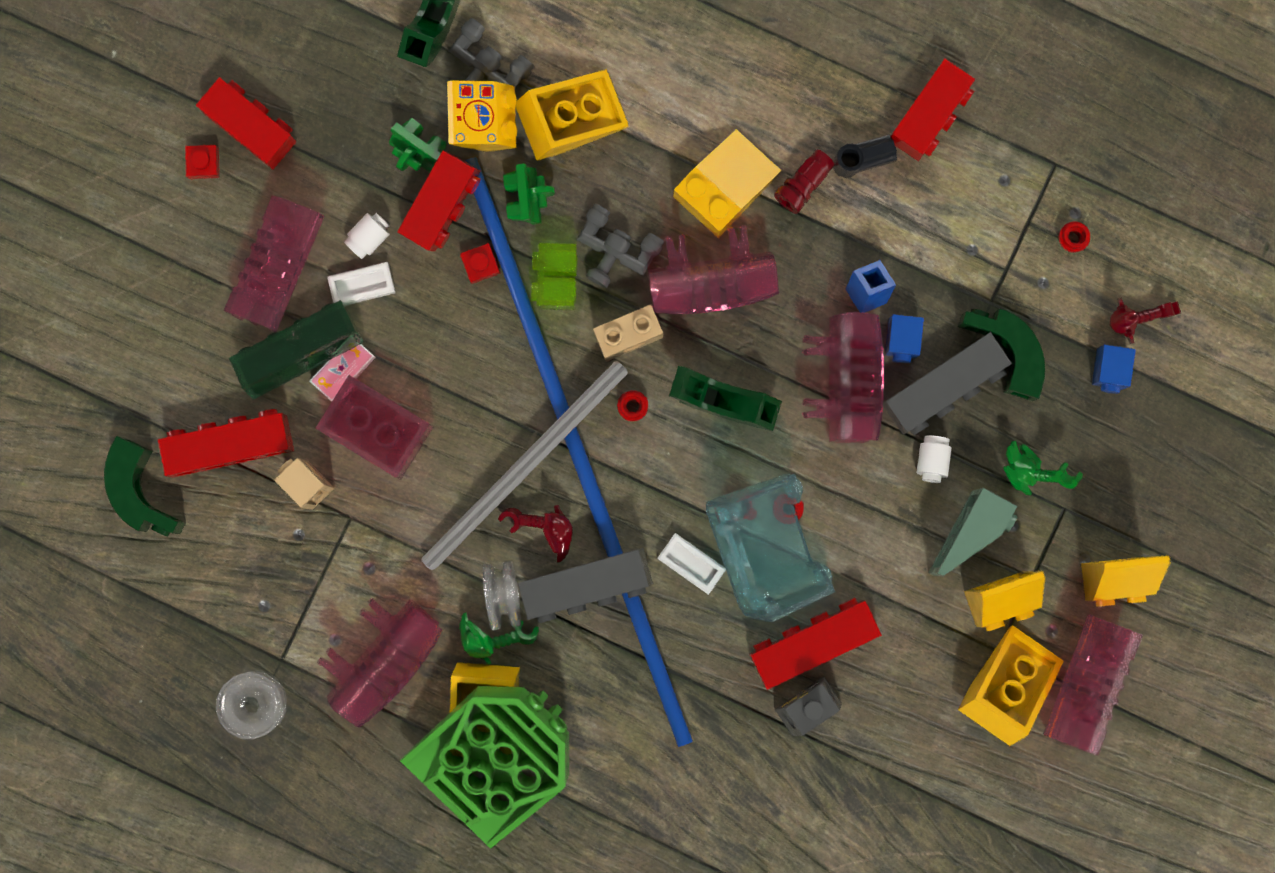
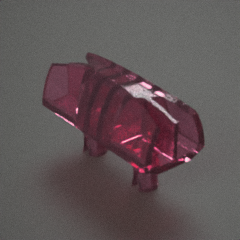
(274, 263)
(713, 284)
(854, 377)
(385, 665)
(1092, 684)

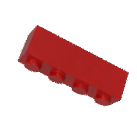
(225, 444)
(815, 643)

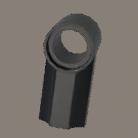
(866, 156)

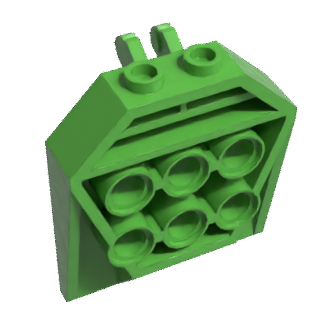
(515, 721)

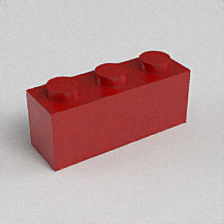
(933, 110)
(247, 122)
(440, 201)

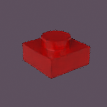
(202, 161)
(480, 263)

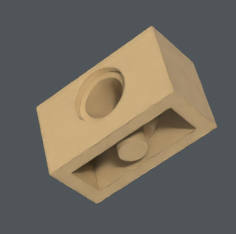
(628, 333)
(303, 483)

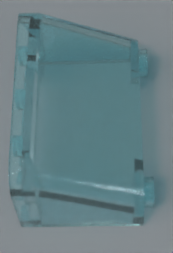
(767, 549)

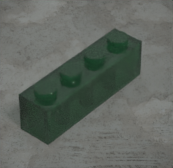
(296, 349)

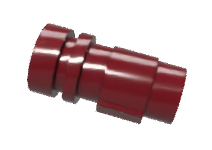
(806, 179)

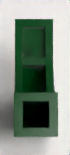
(427, 31)
(1021, 345)
(725, 400)
(124, 489)

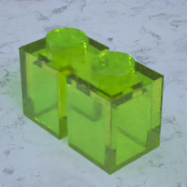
(553, 292)

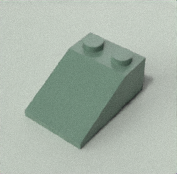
(978, 524)

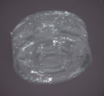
(501, 595)
(232, 708)

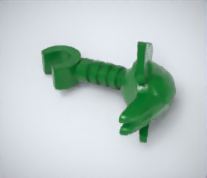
(1025, 470)
(481, 645)

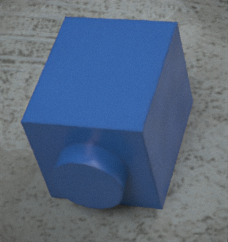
(870, 286)
(904, 337)
(1113, 368)

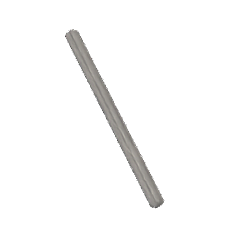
(524, 465)

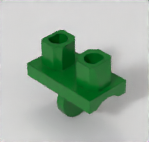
(412, 149)
(531, 194)

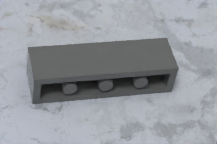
(946, 384)
(585, 584)

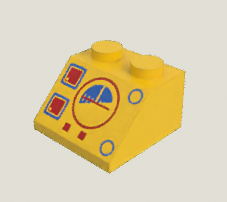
(481, 115)

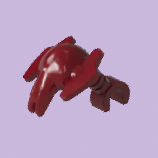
(1125, 320)
(556, 527)

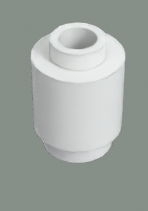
(367, 235)
(934, 458)

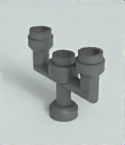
(487, 60)
(615, 247)

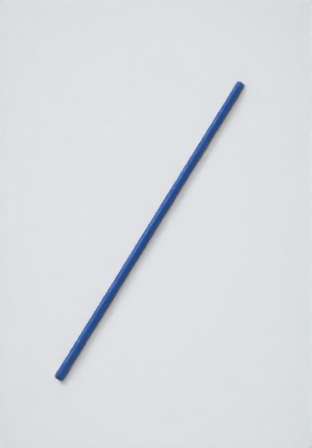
(578, 453)

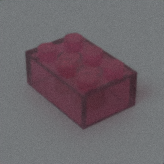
(374, 427)

